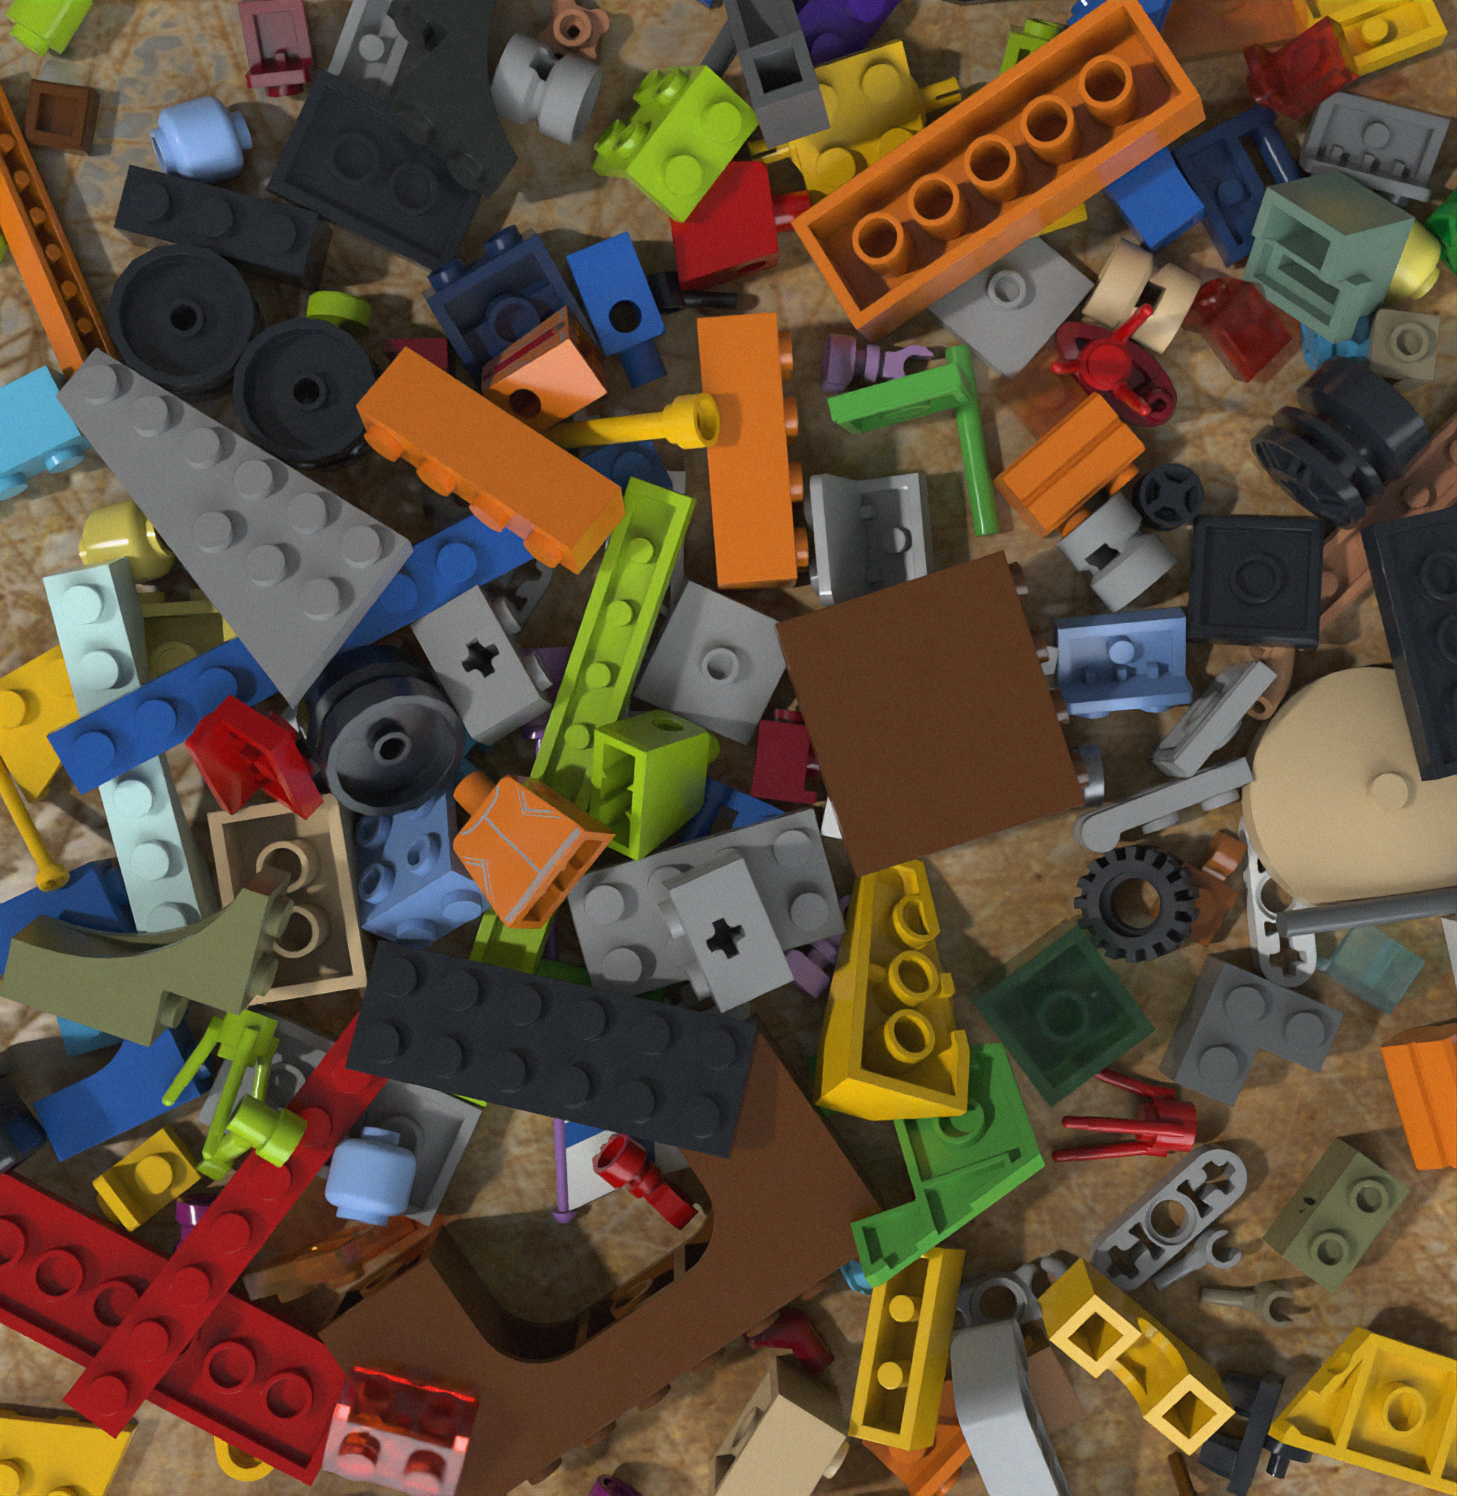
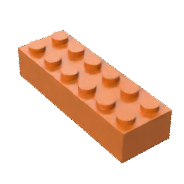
(1000, 167)

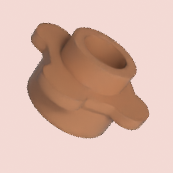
(590, 24)

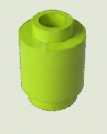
(46, 23)

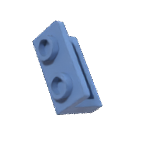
(1122, 662)

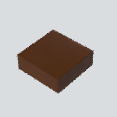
(61, 117)

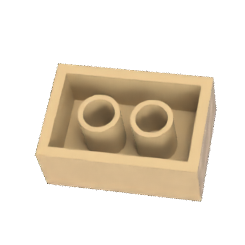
(323, 939)

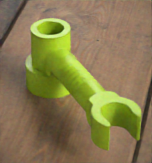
(259, 1127)

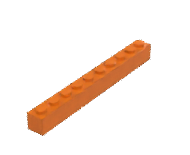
(45, 253)

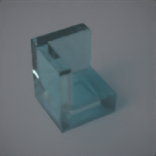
(1371, 967)

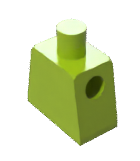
(649, 778)

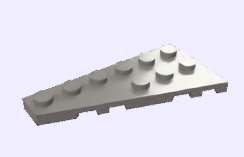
(258, 537)

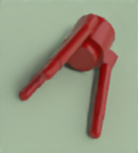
(1108, 363)
(1157, 1125)

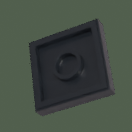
(1255, 581)

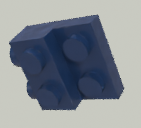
(498, 297)

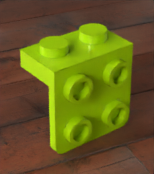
(676, 137)

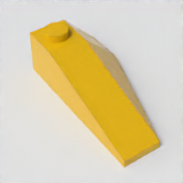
(888, 1017)

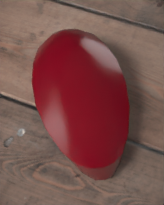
(1146, 376)

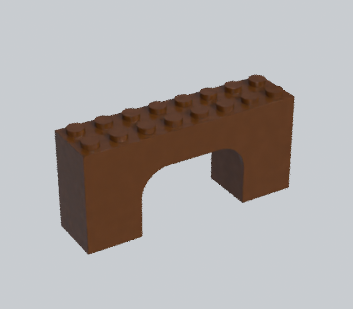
(546, 1387)

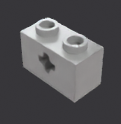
(454, 644)
(753, 958)

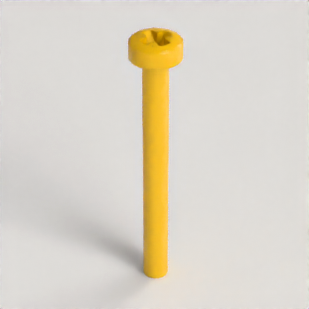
(50, 875)

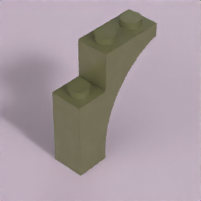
(144, 980)

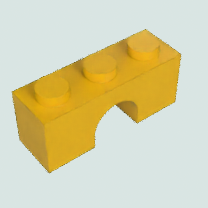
(1109, 1330)

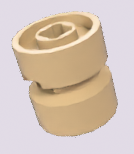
(1121, 285)

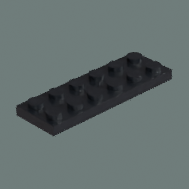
(555, 1048)

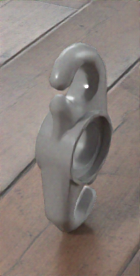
(1018, 1281)

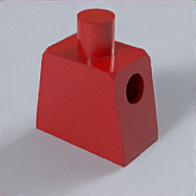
(734, 227)

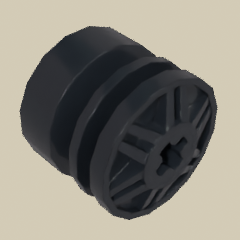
(1341, 442)

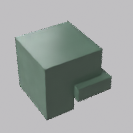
(1326, 251)

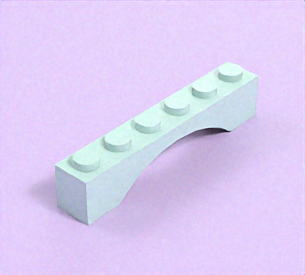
(105, 658)

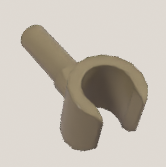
(1256, 1300)

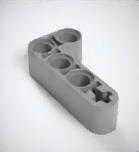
(1000, 1412)

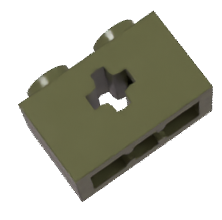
(1335, 1215)

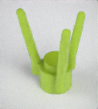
(244, 1042)

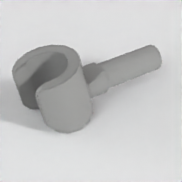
(1198, 1258)

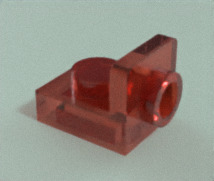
(1302, 70)
(1236, 326)

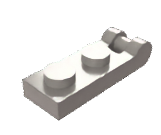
(1158, 805)

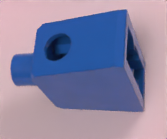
(611, 277)

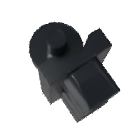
(1239, 1457)

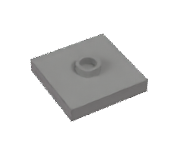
(1012, 306)
(713, 662)
(1211, 719)

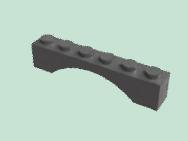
(777, 69)

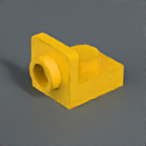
(147, 1179)

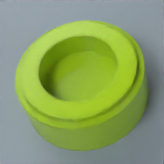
(341, 310)

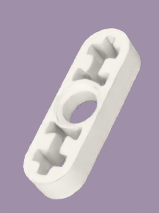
(1268, 942)

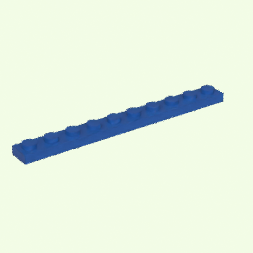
(439, 569)

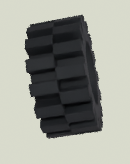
(1175, 896)

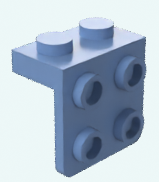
(411, 877)

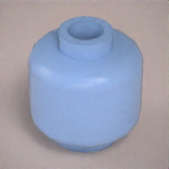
(201, 140)
(371, 1177)

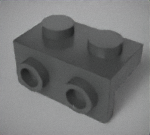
(1375, 145)

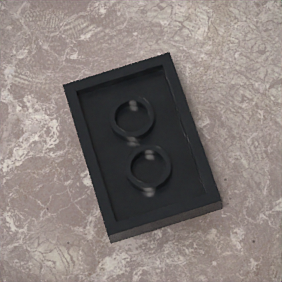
(370, 177)

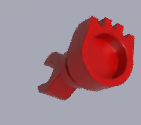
(624, 1163)

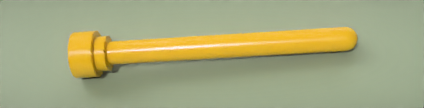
(688, 421)

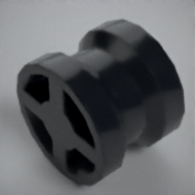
(1178, 490)

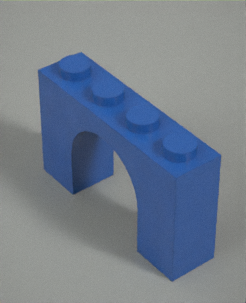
(138, 1076)

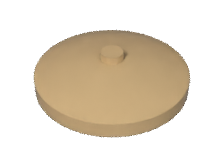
(1343, 798)

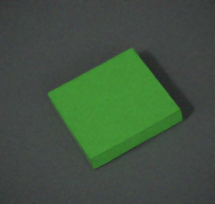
(901, 399)

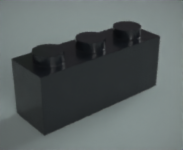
(245, 230)

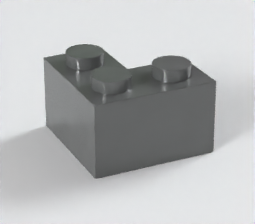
(1232, 1018)

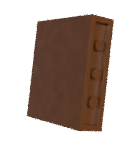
(932, 713)

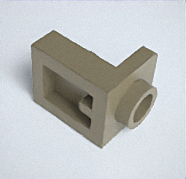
(1403, 348)

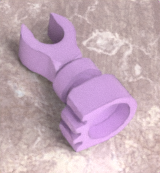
(843, 360)
(809, 967)

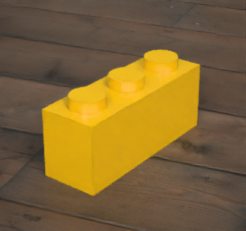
(907, 1352)

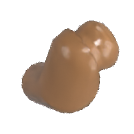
(1281, 662)

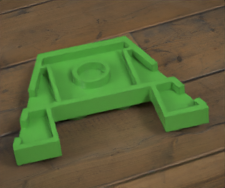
(953, 1165)

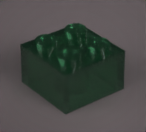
(1060, 1011)

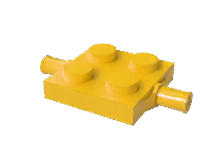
(870, 112)

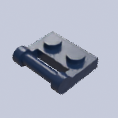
(1227, 180)

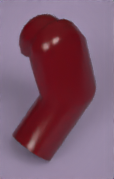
(795, 1332)

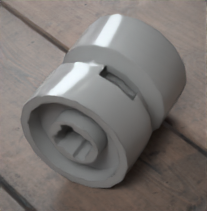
(545, 89)
(1121, 575)

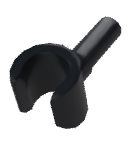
(672, 299)

